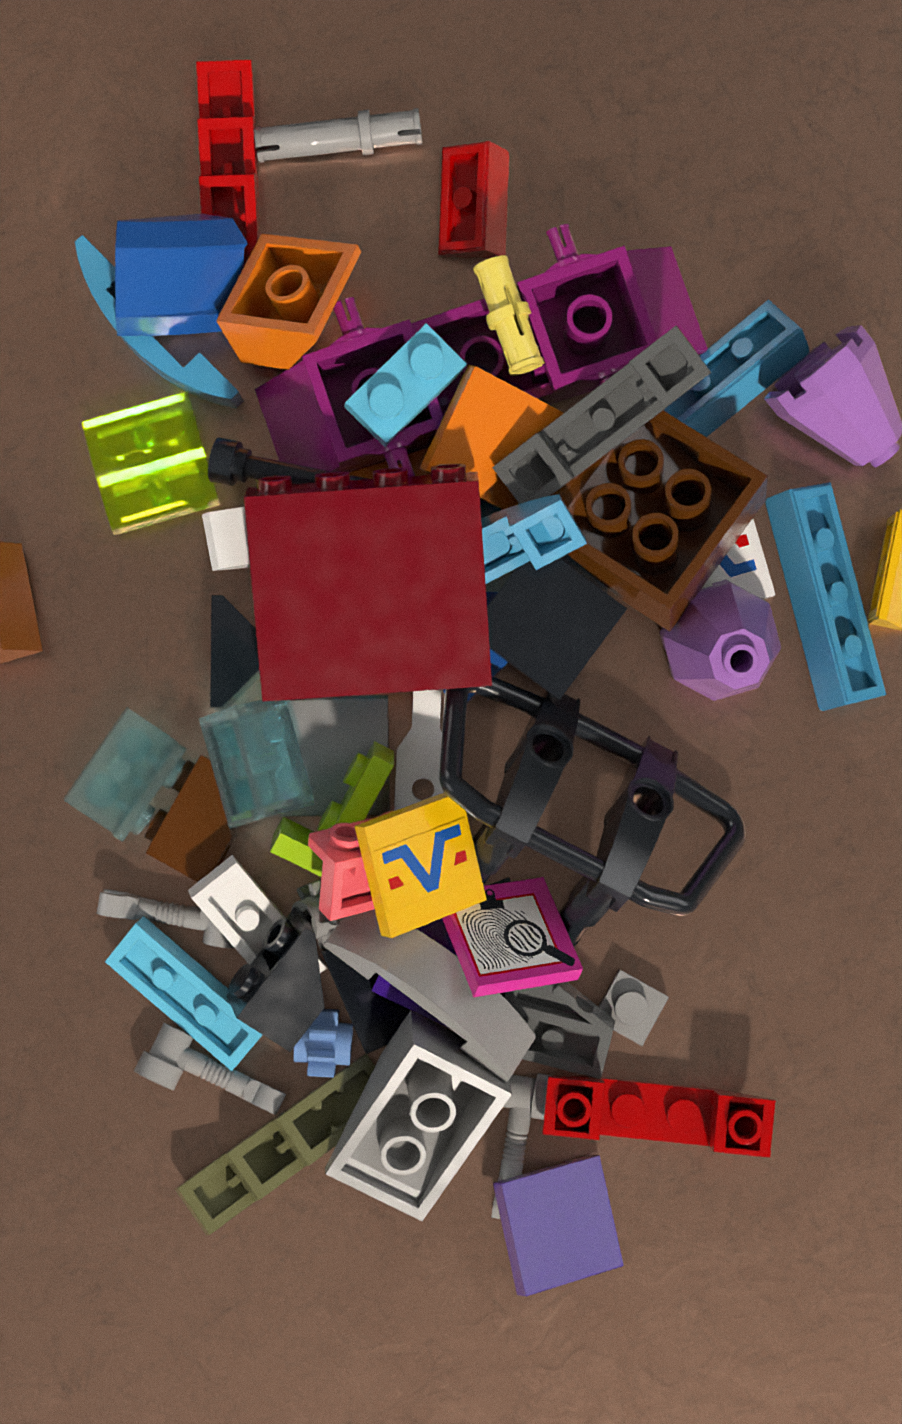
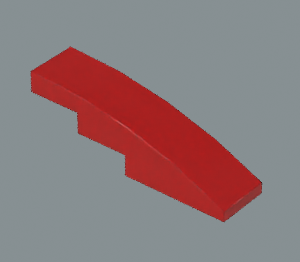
(228, 145)

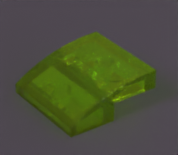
(150, 463)

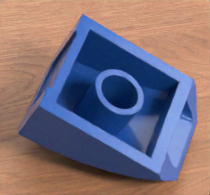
(175, 273)

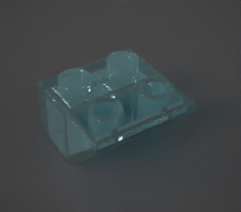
(256, 762)

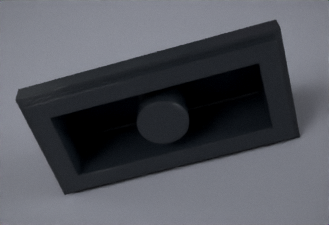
(371, 1014)

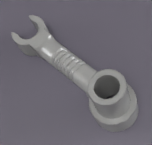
(133, 907)
(172, 1056)
(525, 1103)

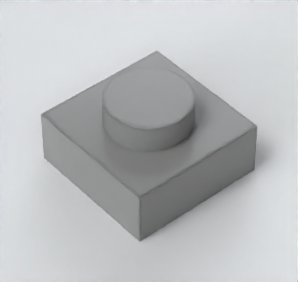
(632, 1006)

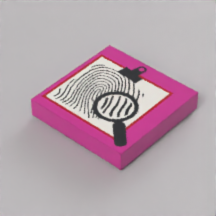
(513, 940)

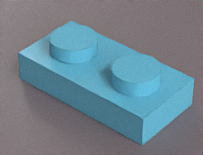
(405, 385)

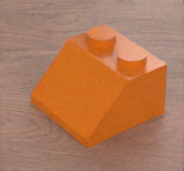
(285, 298)

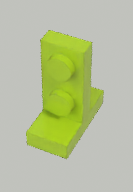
(365, 780)

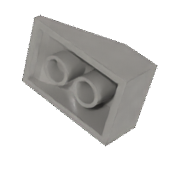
(417, 1118)

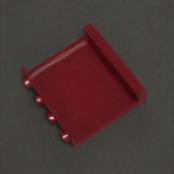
(368, 583)

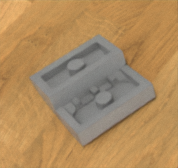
(329, 738)

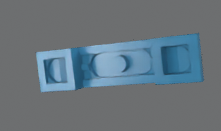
(197, 377)
(528, 532)

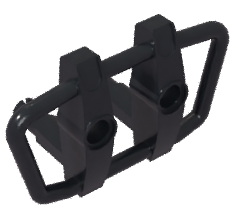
(629, 824)

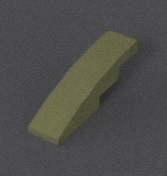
(275, 1150)

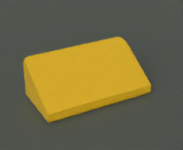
(887, 592)

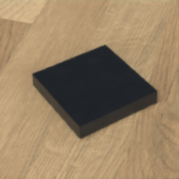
(550, 623)

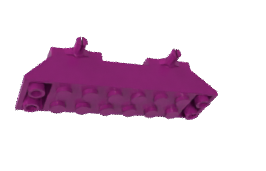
(585, 317)

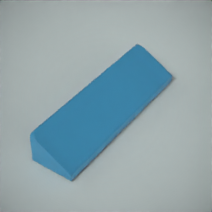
(741, 368)
(825, 596)

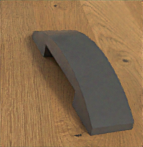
(603, 418)

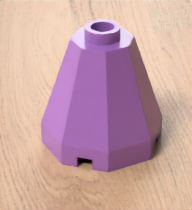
(842, 399)
(722, 642)

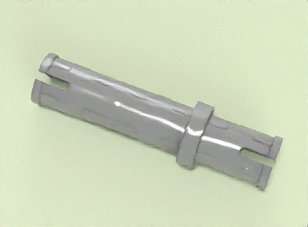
(339, 135)

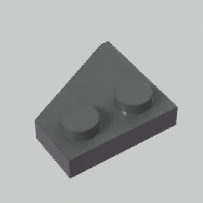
(567, 1028)

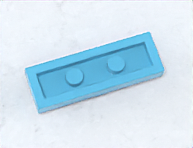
(182, 991)

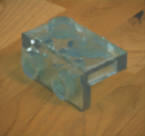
(127, 775)

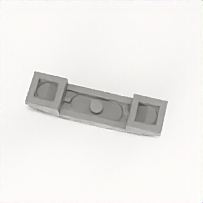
(435, 981)

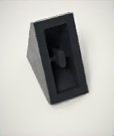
(232, 654)

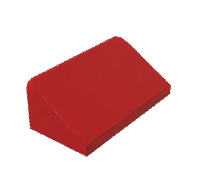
(473, 200)

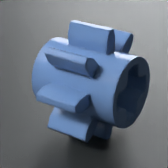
(325, 1045)

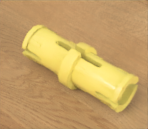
(508, 315)

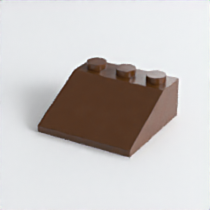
(662, 515)

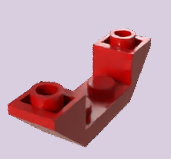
(659, 1112)

